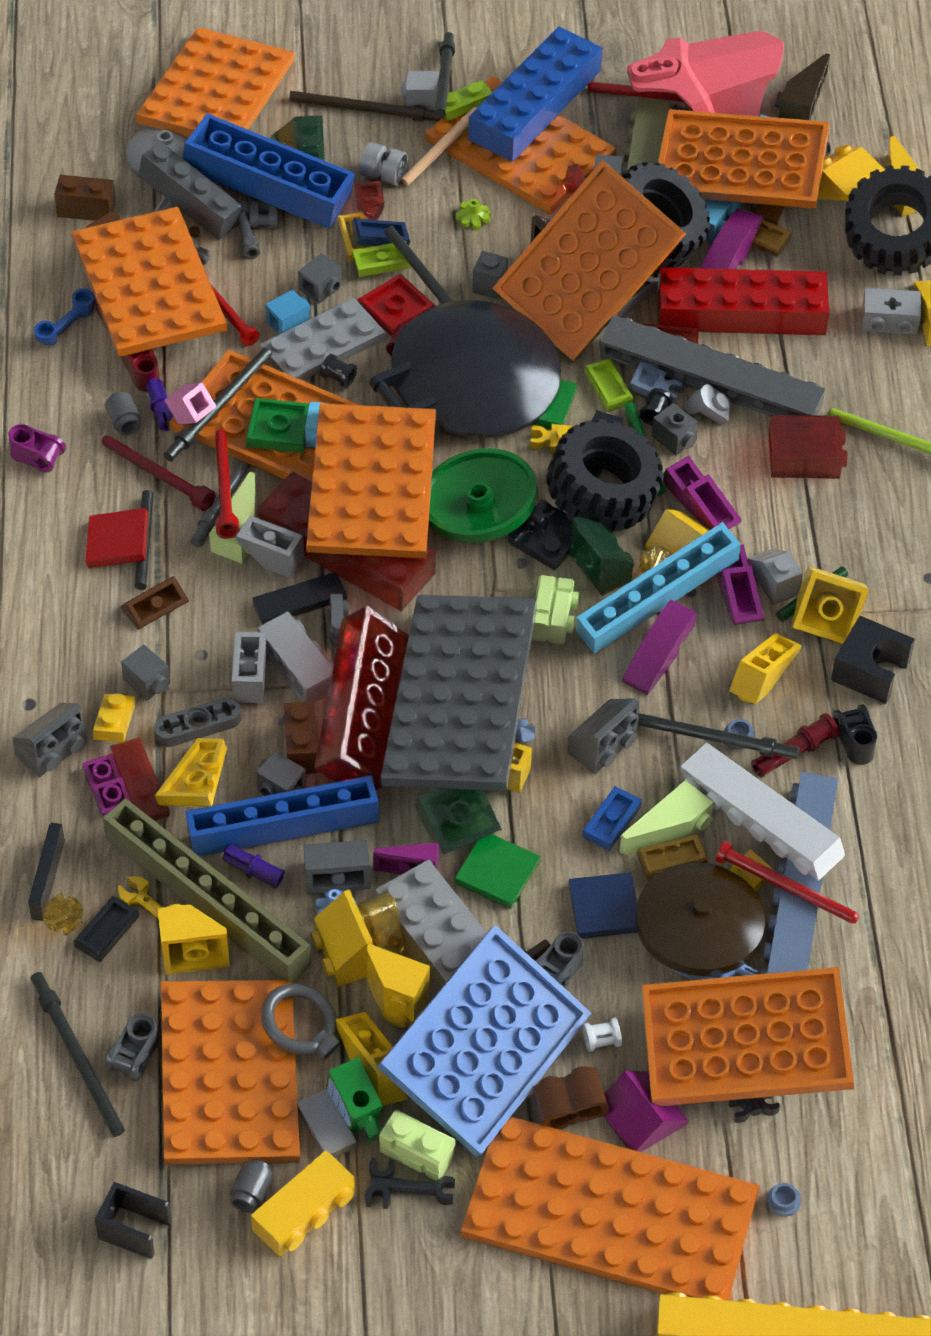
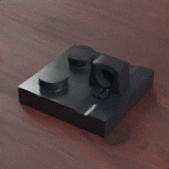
(544, 535)

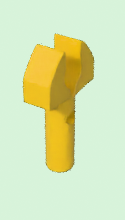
(141, 898)

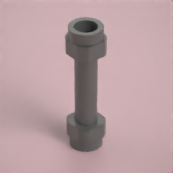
(249, 243)

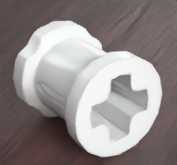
(610, 1029)

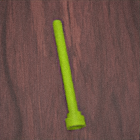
(882, 431)

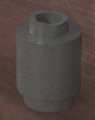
(123, 413)
(251, 1186)

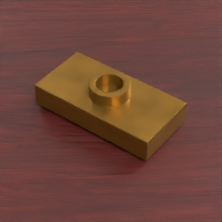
(771, 238)
(670, 853)

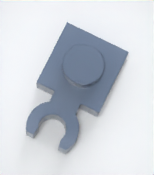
(649, 377)

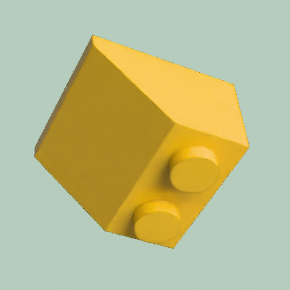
(844, 170)
(828, 604)
(191, 940)
(342, 940)
(397, 985)

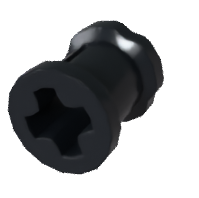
(329, 368)
(657, 402)

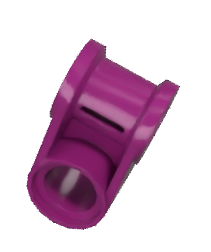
(34, 447)

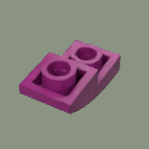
(105, 783)

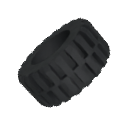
(880, 191)
(678, 201)
(612, 449)

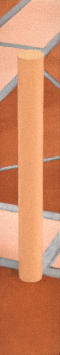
(437, 149)

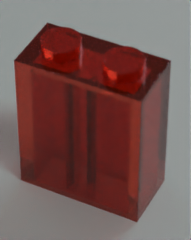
(806, 446)

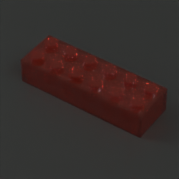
(387, 578)
(361, 697)

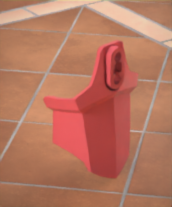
(713, 74)

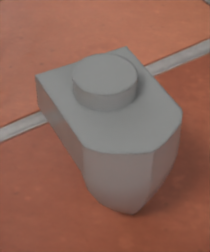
(710, 403)

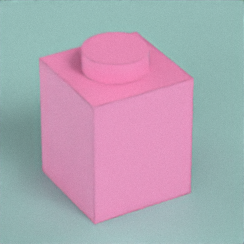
(190, 403)

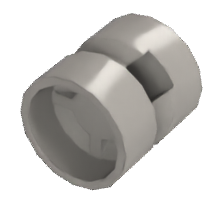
(381, 163)

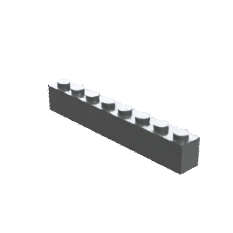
(698, 365)

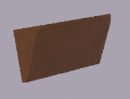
(154, 603)

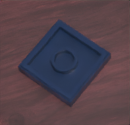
(603, 905)

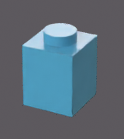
(287, 311)

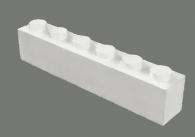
(763, 812)

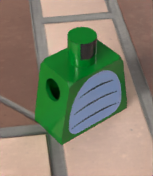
(356, 1098)

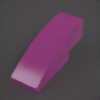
(733, 241)
(699, 495)
(740, 591)
(659, 647)

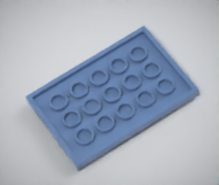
(484, 1041)

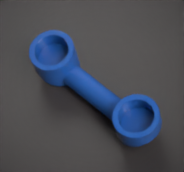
(83, 304)

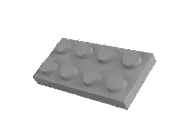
(338, 331)

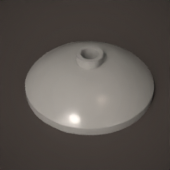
(146, 139)

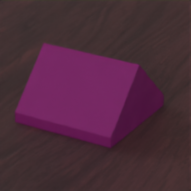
(635, 1116)

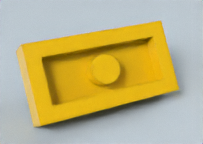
(114, 717)

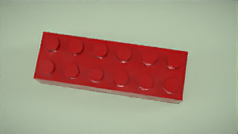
(744, 300)

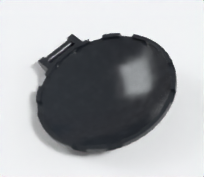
(474, 365)

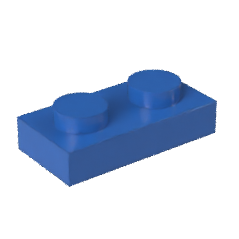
(612, 818)

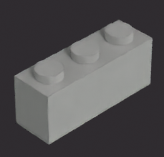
(297, 657)

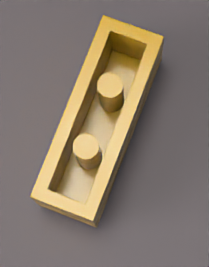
(303, 1204)

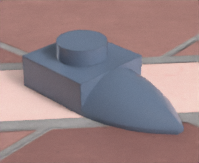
(525, 731)

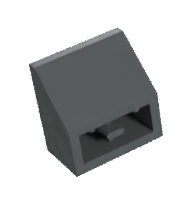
(605, 734)
(51, 738)

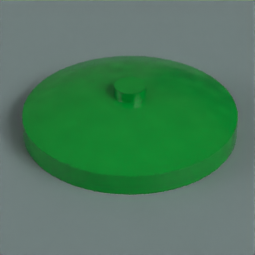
(481, 495)

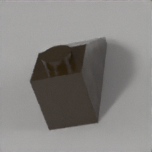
(803, 91)

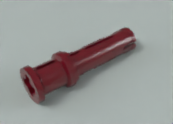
(807, 739)

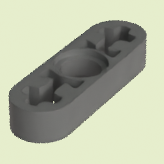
(204, 711)

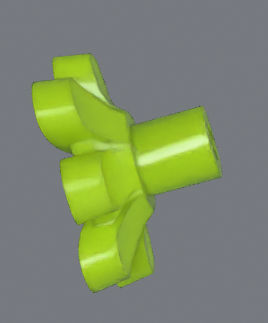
(473, 213)

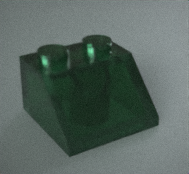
(303, 134)
(600, 555)
(456, 817)

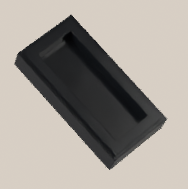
(106, 928)

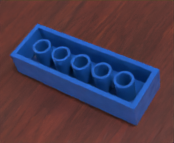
(535, 93)
(268, 170)

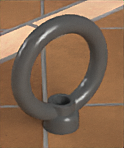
(323, 1043)

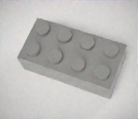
(433, 921)

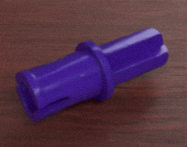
(157, 396)
(253, 866)

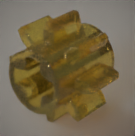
(652, 558)
(63, 914)

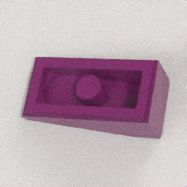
(404, 858)

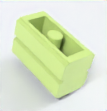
(554, 605)
(417, 1145)

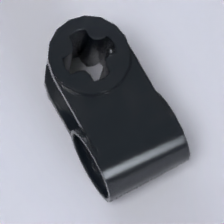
(856, 734)

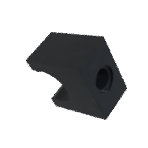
(862, 651)

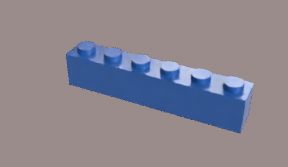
(282, 816)

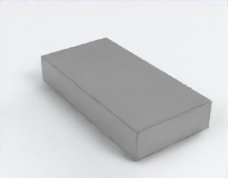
(326, 1124)

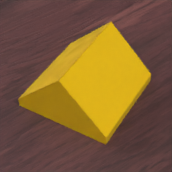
(675, 531)

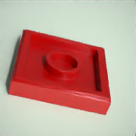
(395, 303)
(117, 538)

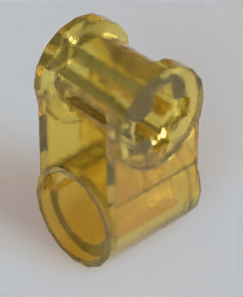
(383, 922)

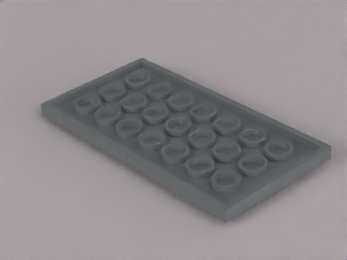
(460, 693)

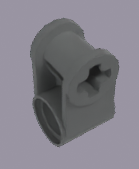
(562, 965)
(131, 1052)

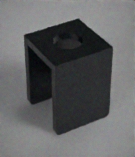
(136, 1202)

